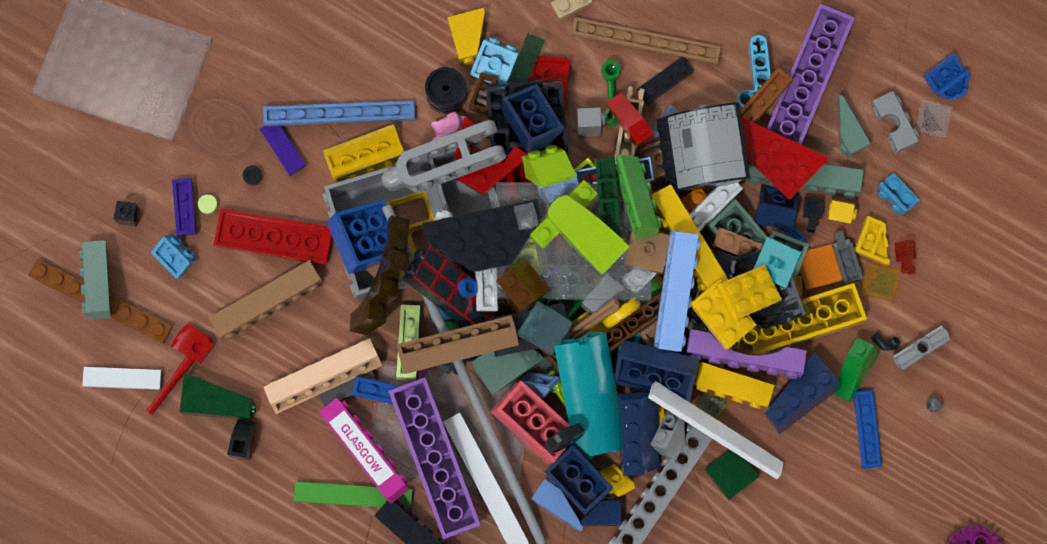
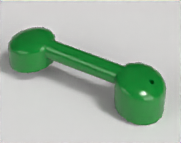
(610, 76)

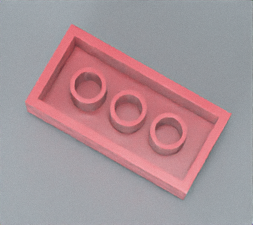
(529, 419)

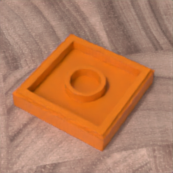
(820, 268)

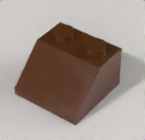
(522, 286)

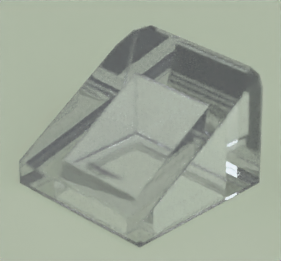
(526, 216)

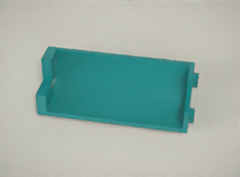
(590, 392)

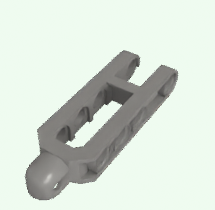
(399, 177)

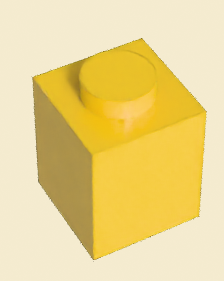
(841, 211)

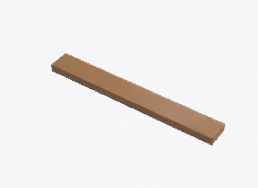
(646, 41)

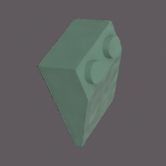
(738, 221)
(505, 369)

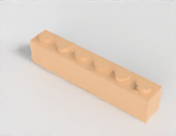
(322, 376)

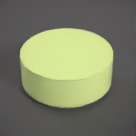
(207, 204)

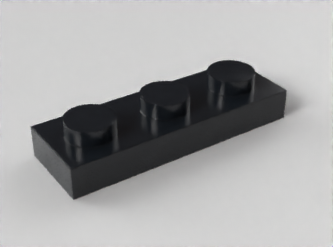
(666, 80)

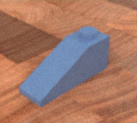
(553, 500)

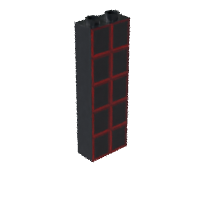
(438, 282)

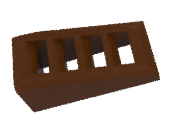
(472, 107)

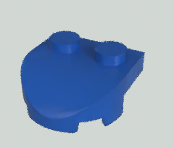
(948, 78)

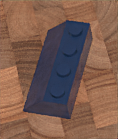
(642, 365)
(637, 429)

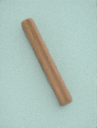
(594, 319)

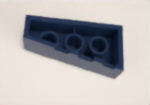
(802, 394)

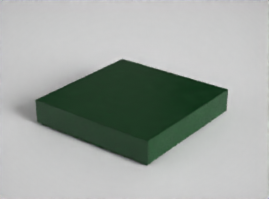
(731, 474)

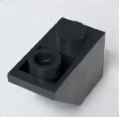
(242, 439)

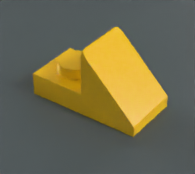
(620, 483)

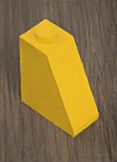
(467, 34)

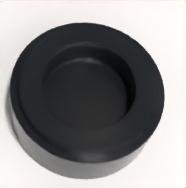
(252, 175)

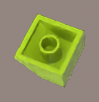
(548, 166)

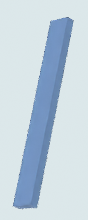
(338, 113)

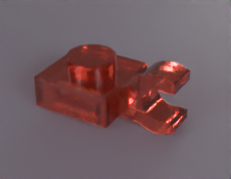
(905, 253)

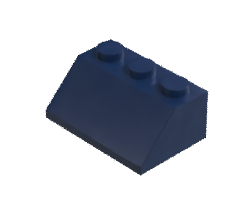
(531, 118)
(579, 480)

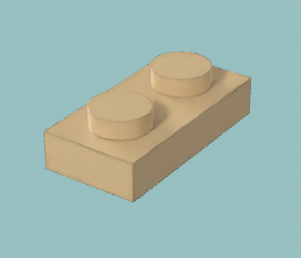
(565, 8)

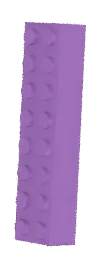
(810, 73)
(434, 458)

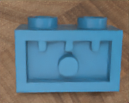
(897, 194)
(174, 255)

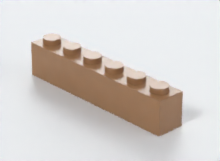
(265, 301)
(457, 344)

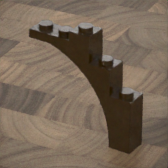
(393, 265)

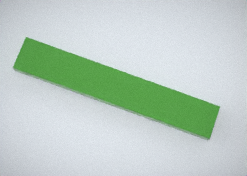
(345, 495)

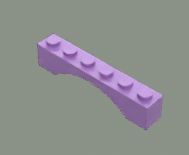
(705, 346)

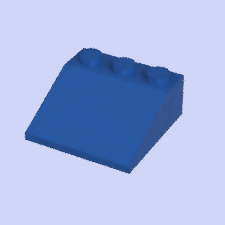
(360, 235)

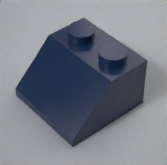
(775, 209)

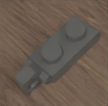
(846, 259)

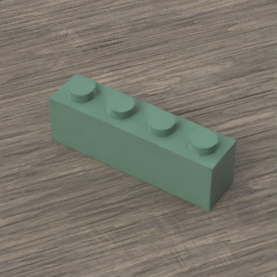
(95, 280)

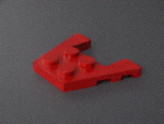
(486, 178)

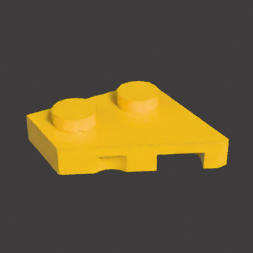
(873, 241)

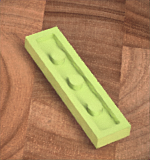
(407, 332)

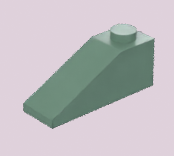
(850, 134)

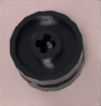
(454, 85)

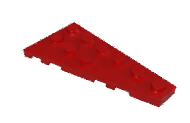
(780, 159)

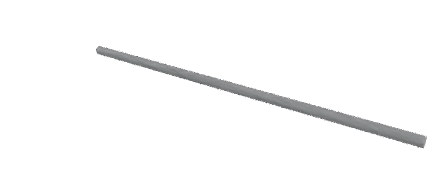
(483, 416)

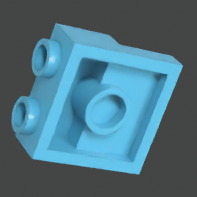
(495, 60)

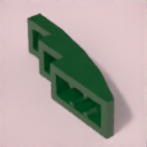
(607, 193)

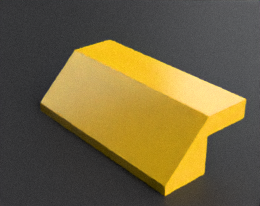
(364, 154)

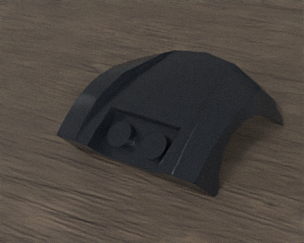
(788, 309)

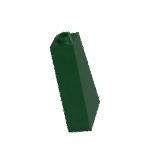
(211, 400)

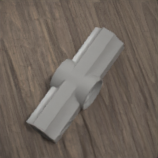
(912, 354)

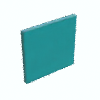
(779, 261)

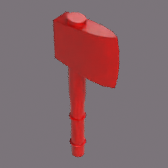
(195, 348)

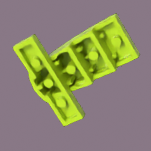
(581, 229)

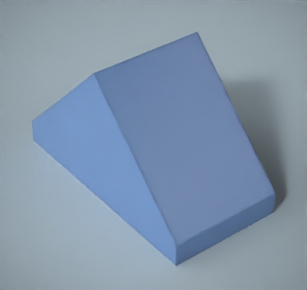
(540, 383)

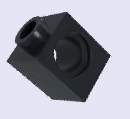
(126, 213)

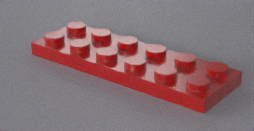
(273, 237)

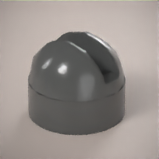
(933, 404)

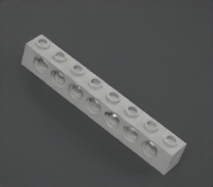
(670, 487)

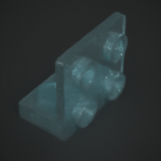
(544, 327)

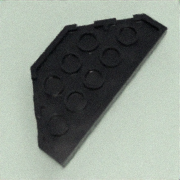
(480, 238)

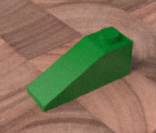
(855, 368)

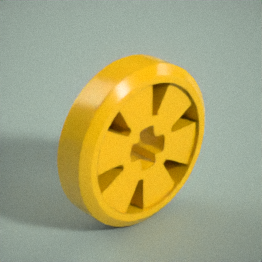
(623, 311)

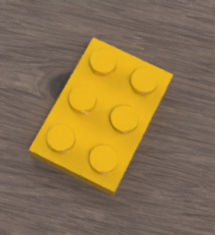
(749, 292)
(717, 317)

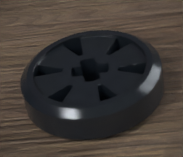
(565, 438)

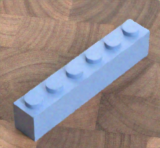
(676, 291)

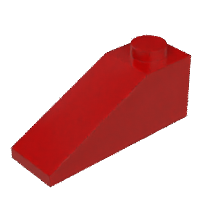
(630, 121)

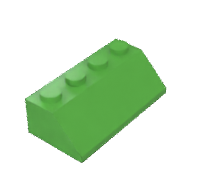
(636, 196)

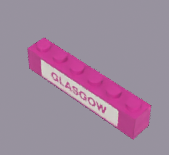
(363, 450)

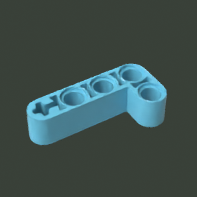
(756, 72)

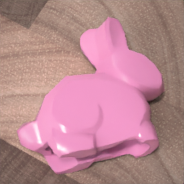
(447, 125)

